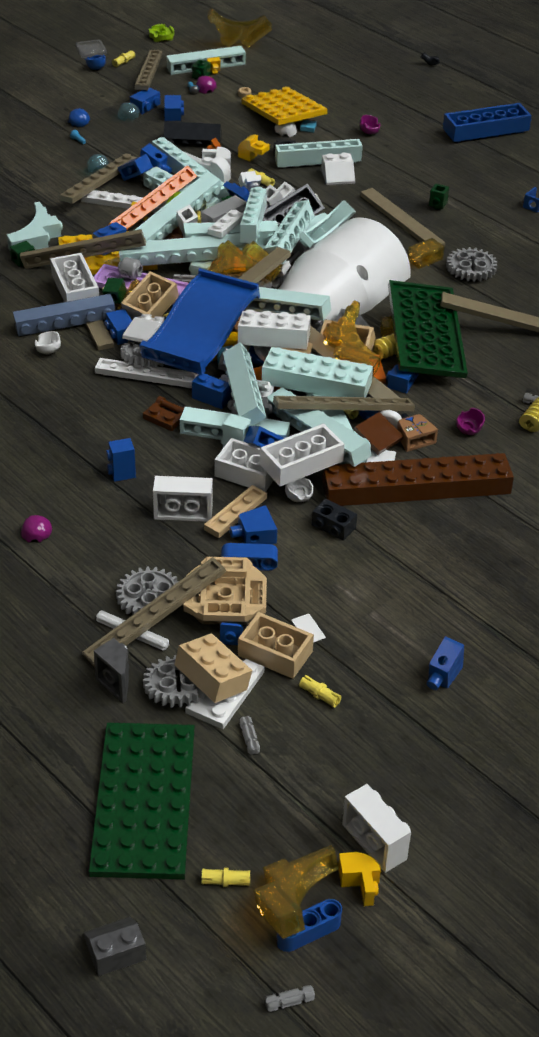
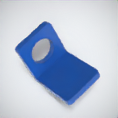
(529, 198)
(230, 633)

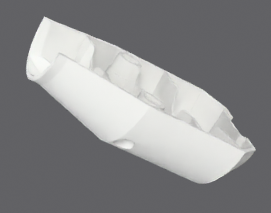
(351, 266)

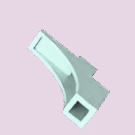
(334, 219)
(39, 230)

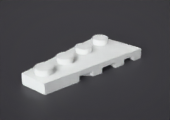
(222, 711)

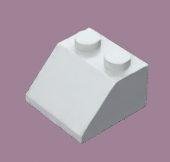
(338, 169)
(143, 328)

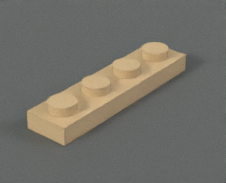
(228, 516)

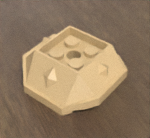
(233, 596)

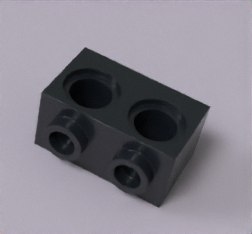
(334, 519)

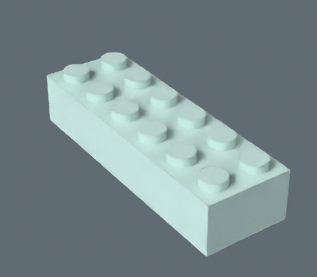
(316, 374)

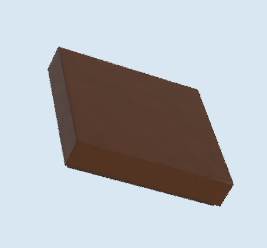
(379, 433)

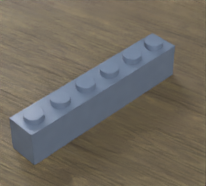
(63, 314)

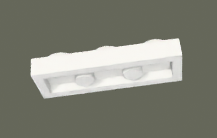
(225, 224)

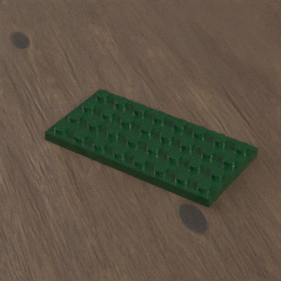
(424, 332)
(143, 802)

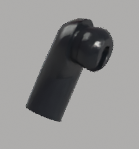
(431, 60)

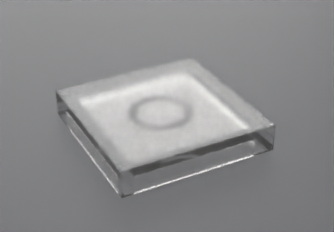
(91, 48)

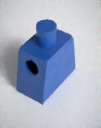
(156, 157)
(255, 527)
(445, 664)

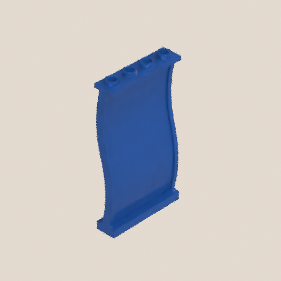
(200, 321)

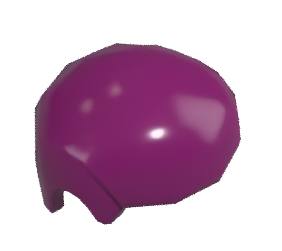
(206, 83)
(369, 124)
(470, 421)
(36, 528)

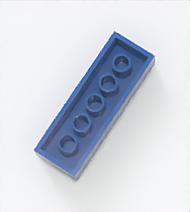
(486, 122)

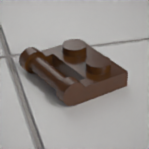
(163, 417)

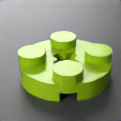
(161, 32)

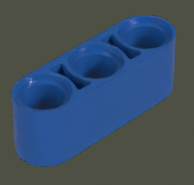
(261, 555)
(322, 925)

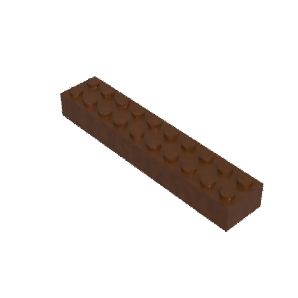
(418, 479)

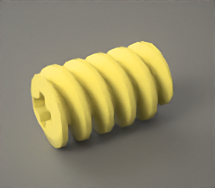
(385, 346)
(530, 418)

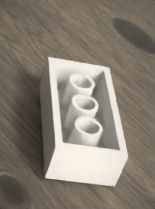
(73, 277)
(274, 329)
(301, 454)

